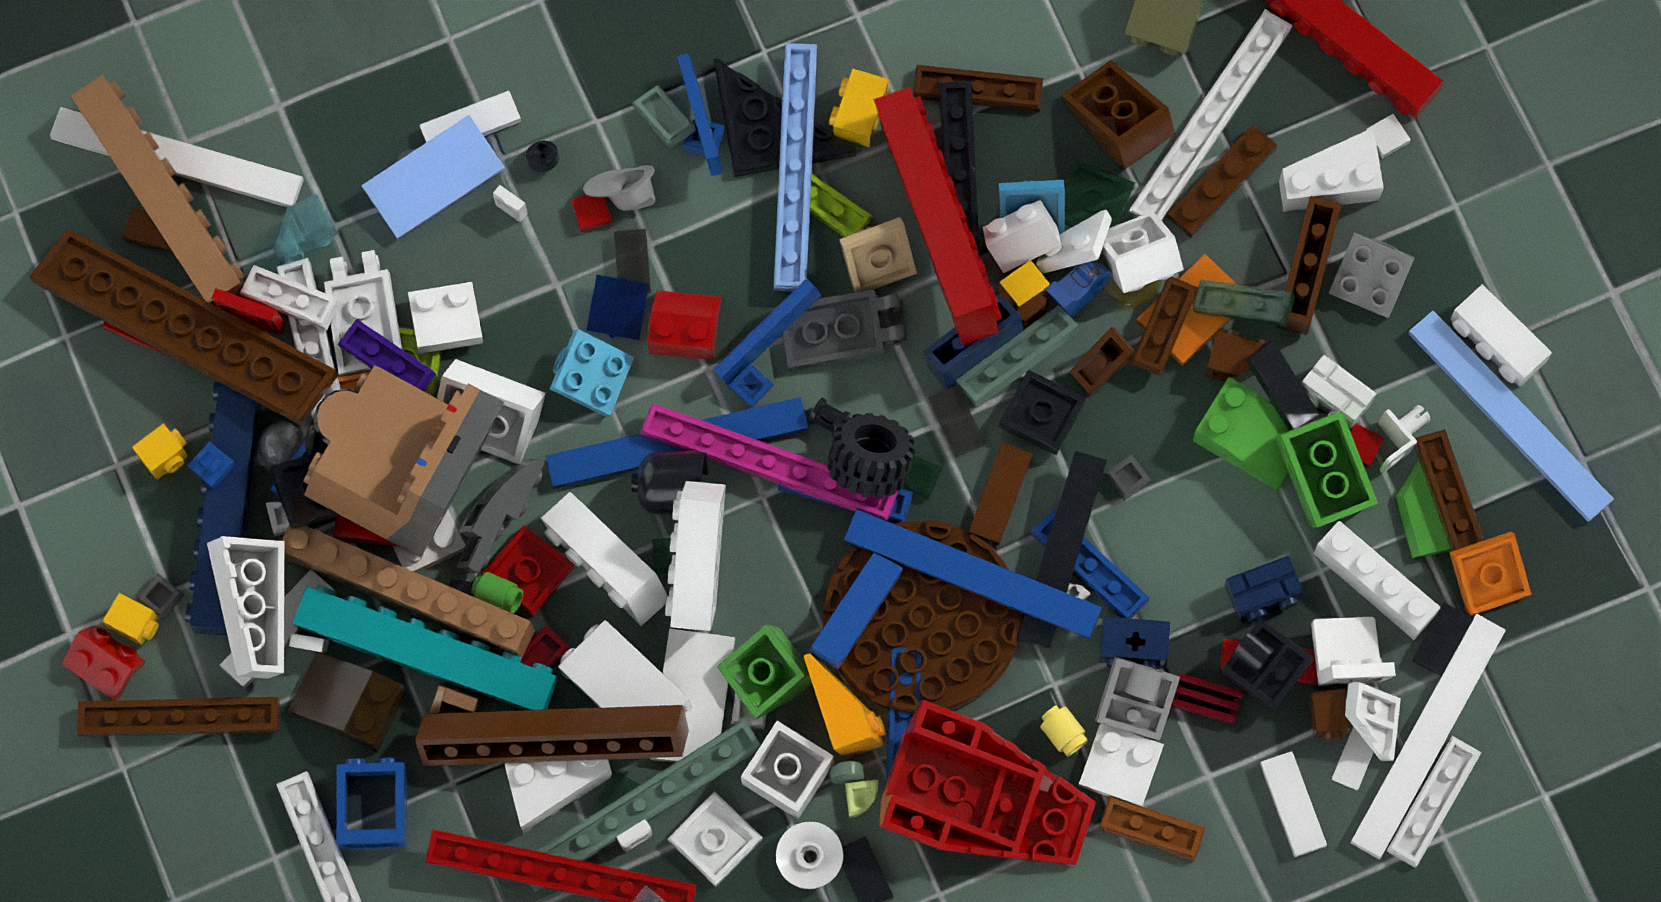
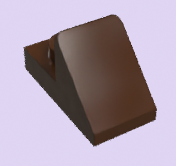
(1102, 361)

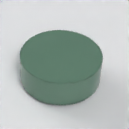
(846, 772)

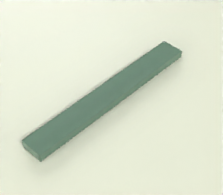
(656, 794)

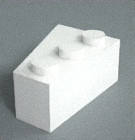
(1338, 174)
(546, 787)

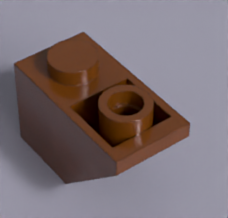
(1229, 356)

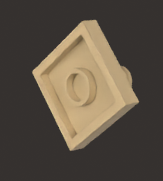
(878, 255)

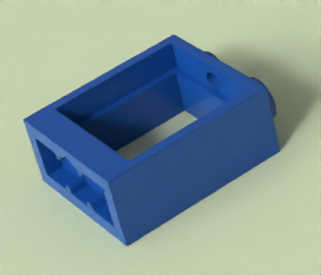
(373, 838)

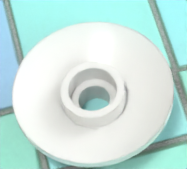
(803, 839)

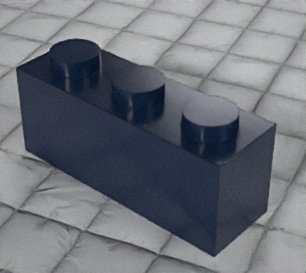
(951, 359)

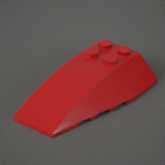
(979, 794)

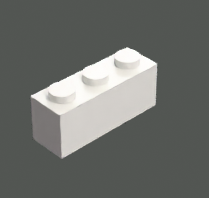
(1500, 336)

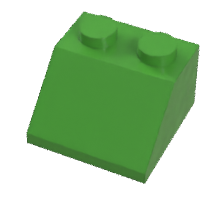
(766, 671)

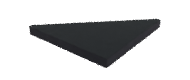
(755, 126)

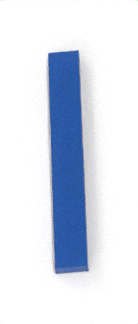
(628, 452)
(973, 574)

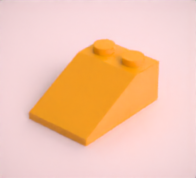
(848, 721)

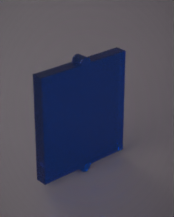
(617, 307)

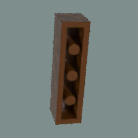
(1310, 261)

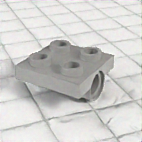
(1371, 275)
(1137, 698)

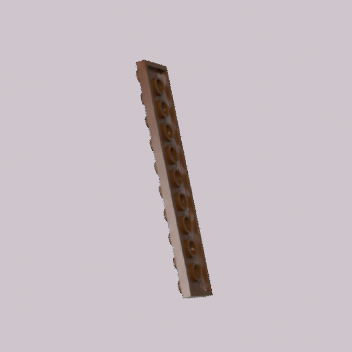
(184, 326)

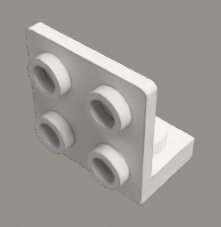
(1348, 652)

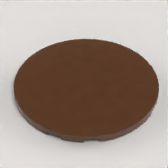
(960, 634)

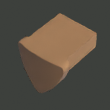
(456, 696)

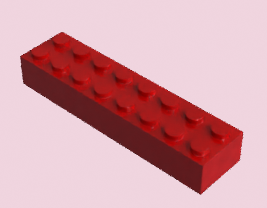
(939, 215)

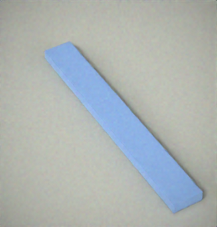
(795, 166)
(1511, 416)

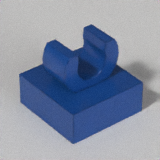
(211, 465)

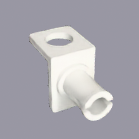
(1401, 433)

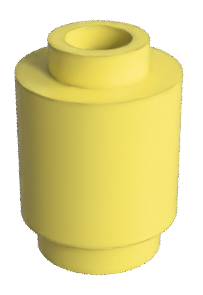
(1063, 730)

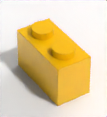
(857, 114)

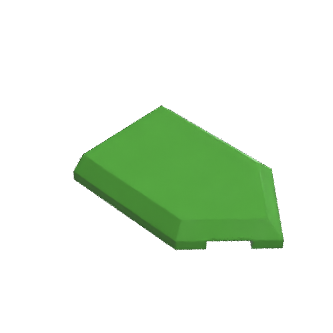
(1420, 517)

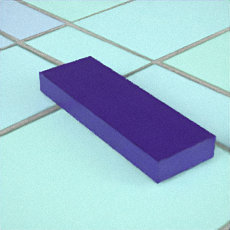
(376, 350)

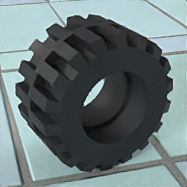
(870, 455)

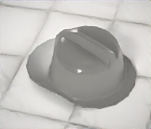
(624, 187)

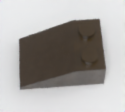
(348, 700)

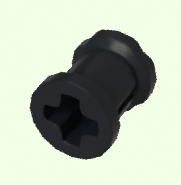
(827, 416)

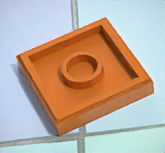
(1490, 573)

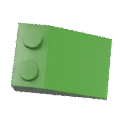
(1243, 432)

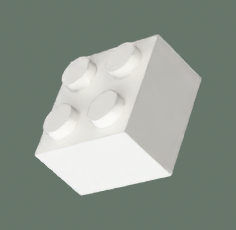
(787, 770)

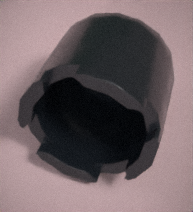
(665, 474)

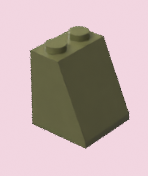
(1164, 23)

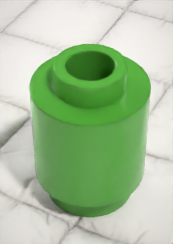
(497, 592)

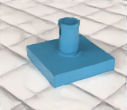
(1017, 194)

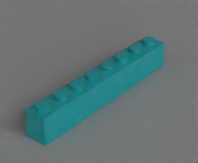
(425, 651)

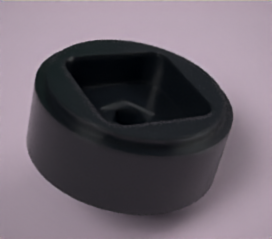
(542, 156)

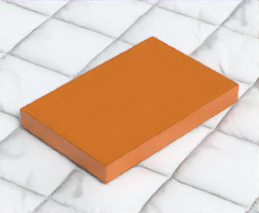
(1197, 328)

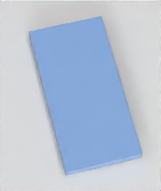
(433, 177)

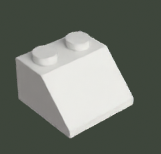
(1141, 252)

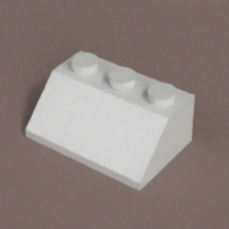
(517, 416)

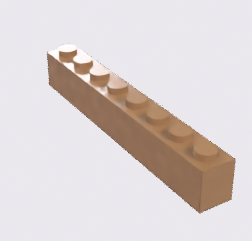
(156, 189)
(407, 590)

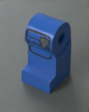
(1079, 286)

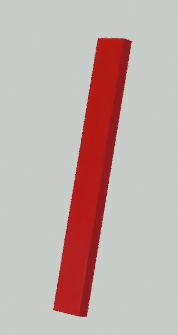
(549, 870)

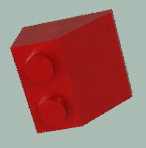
(684, 325)

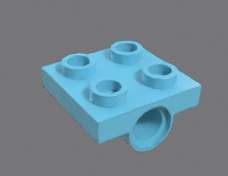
(591, 372)

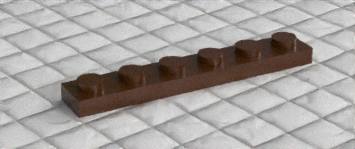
(178, 716)

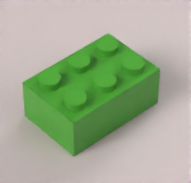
(1326, 469)

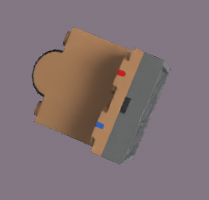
(395, 454)

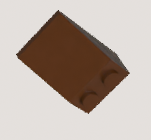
(1119, 113)

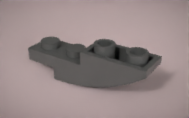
(500, 502)

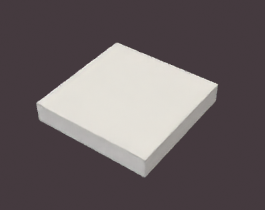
(715, 839)

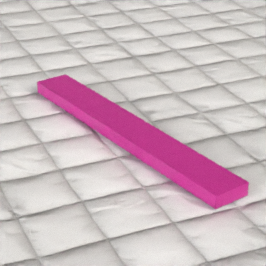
(758, 459)

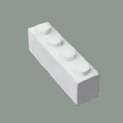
(1376, 580)

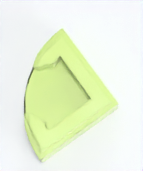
(860, 796)

